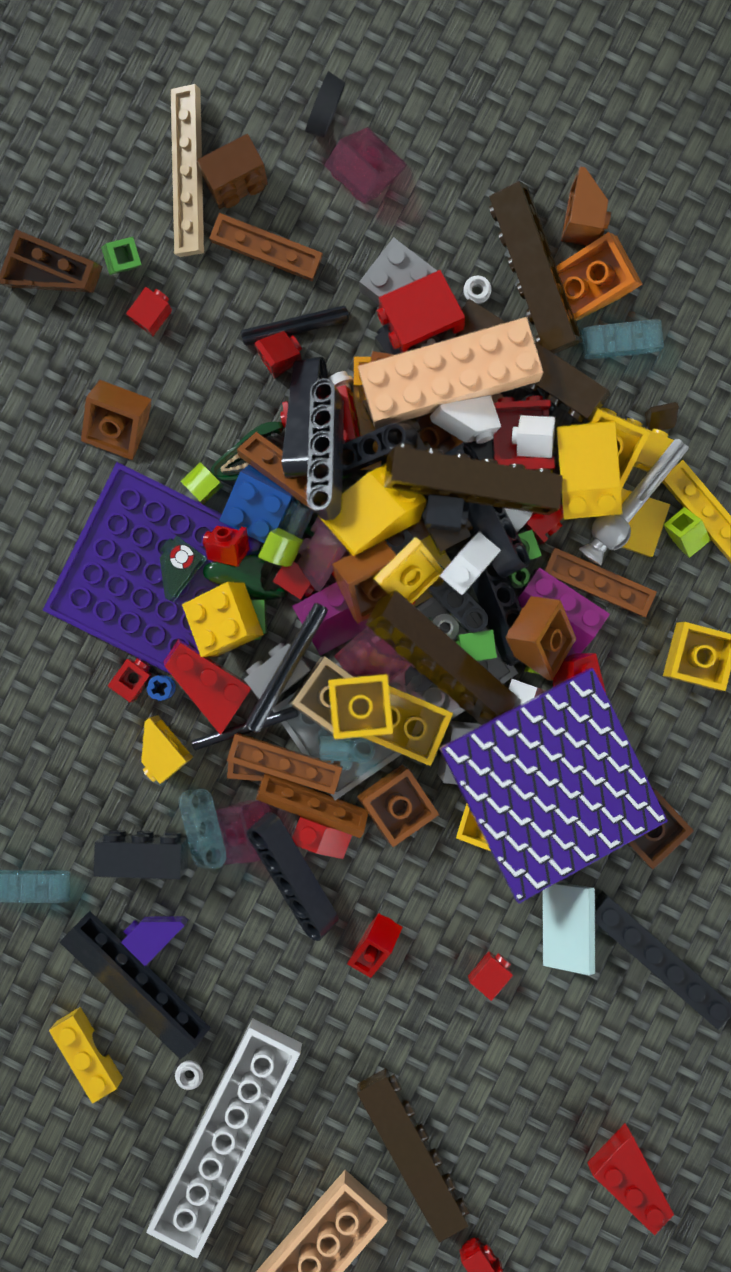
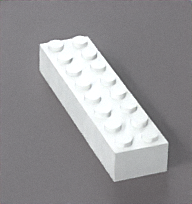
(224, 1138)

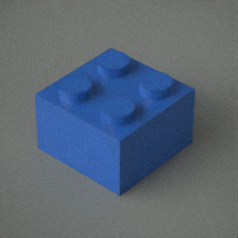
(256, 504)

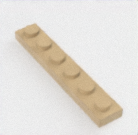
(186, 171)

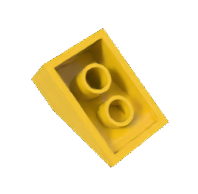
(630, 441)
(589, 470)
(374, 512)
(416, 727)

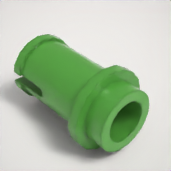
(525, 578)

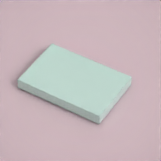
(569, 928)

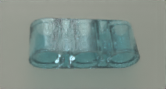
(622, 339)
(212, 838)
(34, 886)

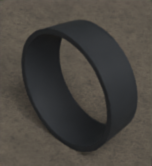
(325, 105)

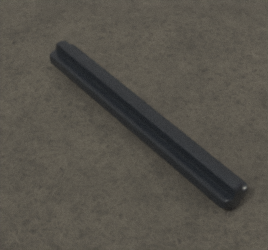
(286, 667)

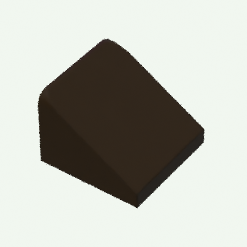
(662, 416)

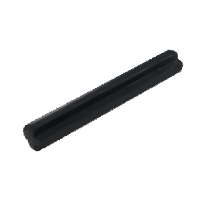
(296, 324)

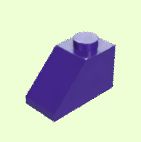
(151, 935)

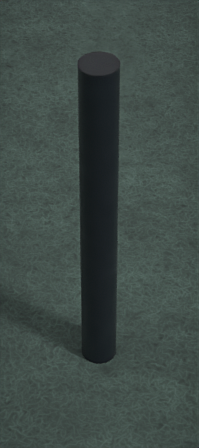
(229, 733)

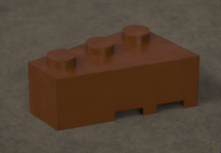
(44, 266)

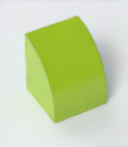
(201, 483)
(687, 531)
(280, 548)

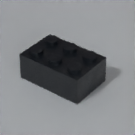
(141, 855)

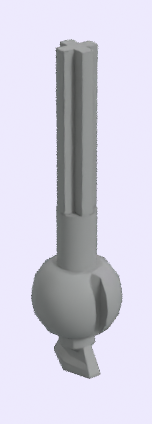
(614, 530)

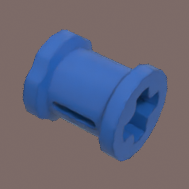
(169, 690)

